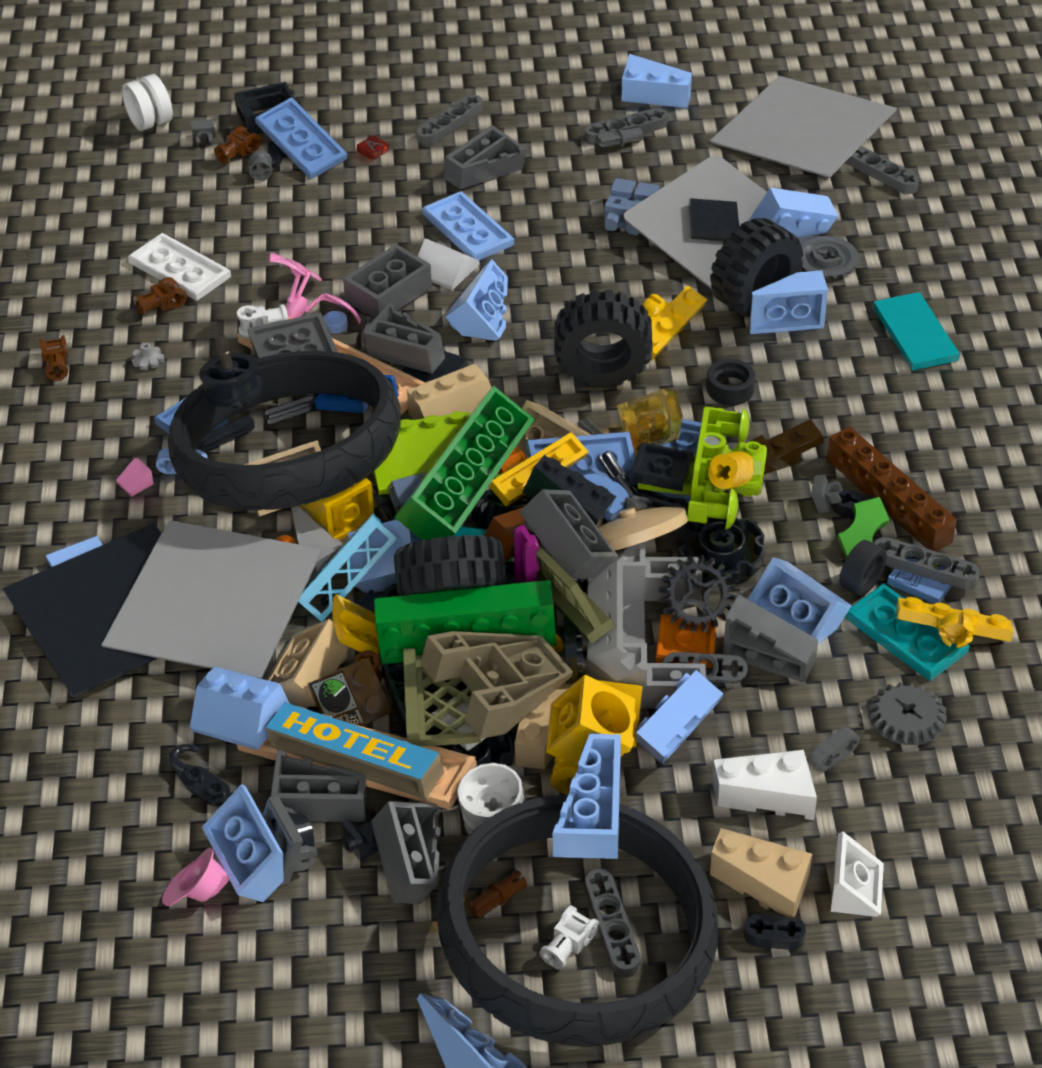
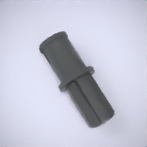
(619, 137)

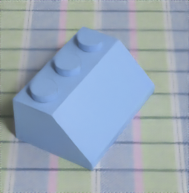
(799, 600)
(235, 707)
(245, 846)

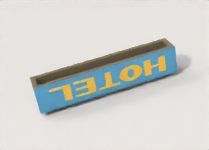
(357, 749)

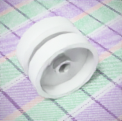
(147, 102)

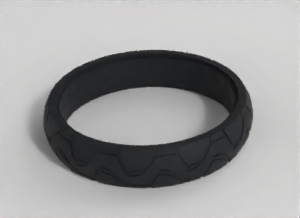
(299, 479)
(558, 1019)

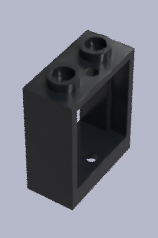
(259, 99)

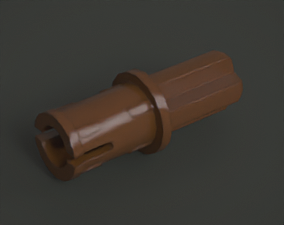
(497, 894)

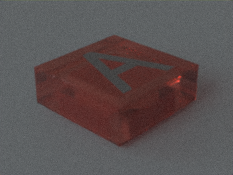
(372, 147)

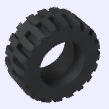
(752, 259)
(597, 314)
(449, 564)

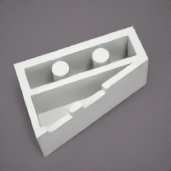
(766, 782)

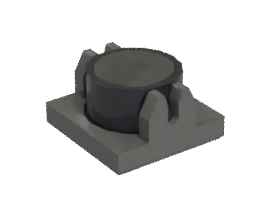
(293, 836)

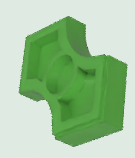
(868, 519)

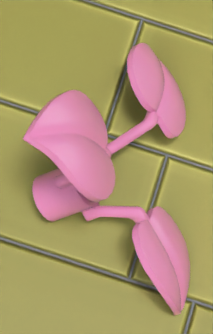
(296, 303)

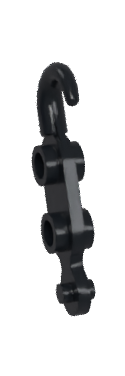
(198, 779)

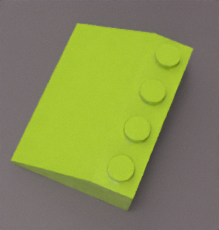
(418, 447)

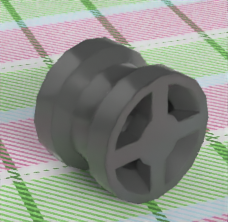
(256, 170)

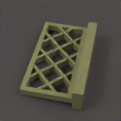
(573, 601)
(416, 706)

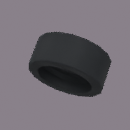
(730, 369)
(863, 567)

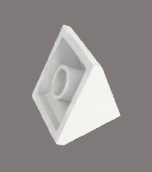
(447, 265)
(856, 879)

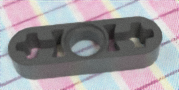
(726, 660)

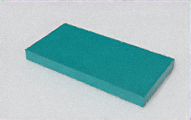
(916, 331)
(909, 641)

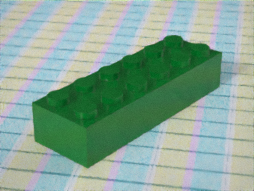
(499, 609)

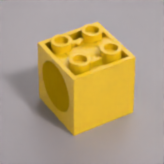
(344, 510)
(586, 710)

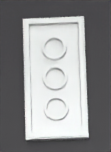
(170, 258)

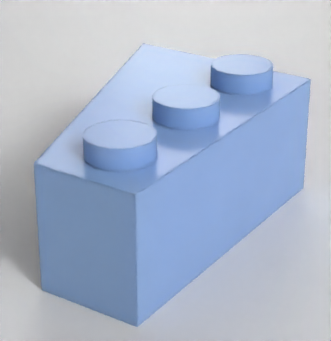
(797, 211)
(677, 716)

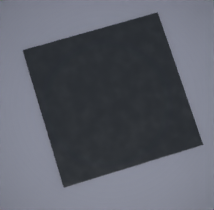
(76, 604)

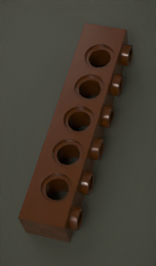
(901, 496)

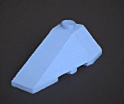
(481, 305)
(458, 1042)

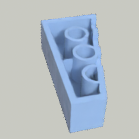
(591, 812)

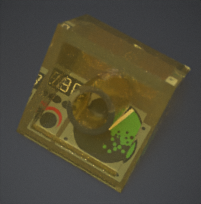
(652, 418)

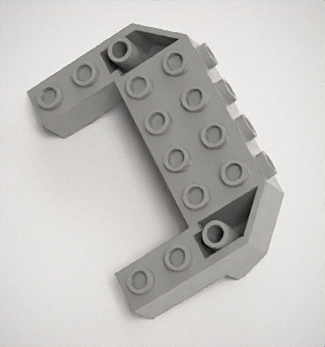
(622, 652)

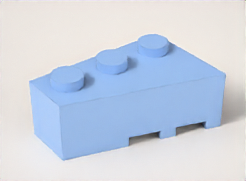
(655, 83)

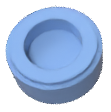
(336, 321)

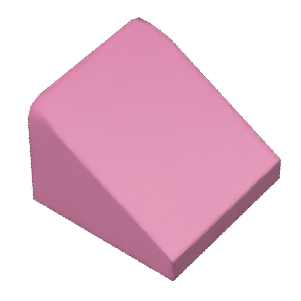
(135, 477)

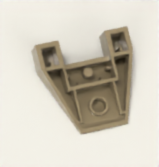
(503, 672)

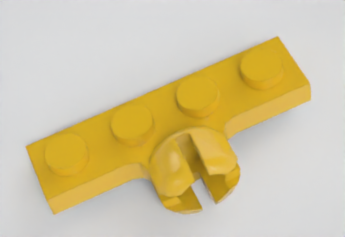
(671, 317)
(511, 483)
(954, 624)

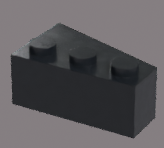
(551, 475)

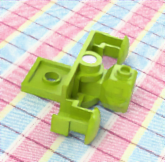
(705, 497)

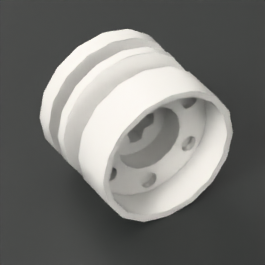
(487, 792)

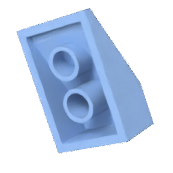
(790, 304)

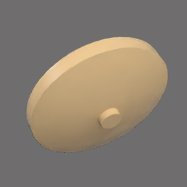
(642, 525)

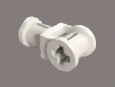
(259, 316)
(570, 936)

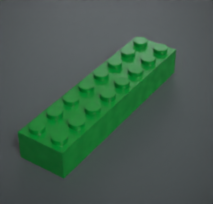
(465, 467)

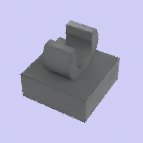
(203, 129)
(824, 493)

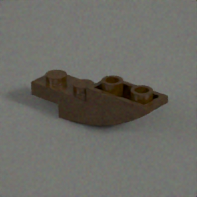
(787, 446)

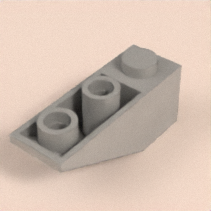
(314, 535)

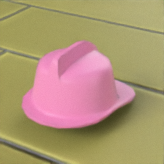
(197, 880)

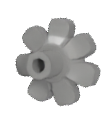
(147, 357)

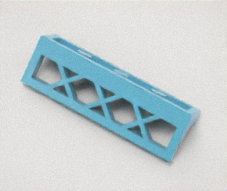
(336, 562)

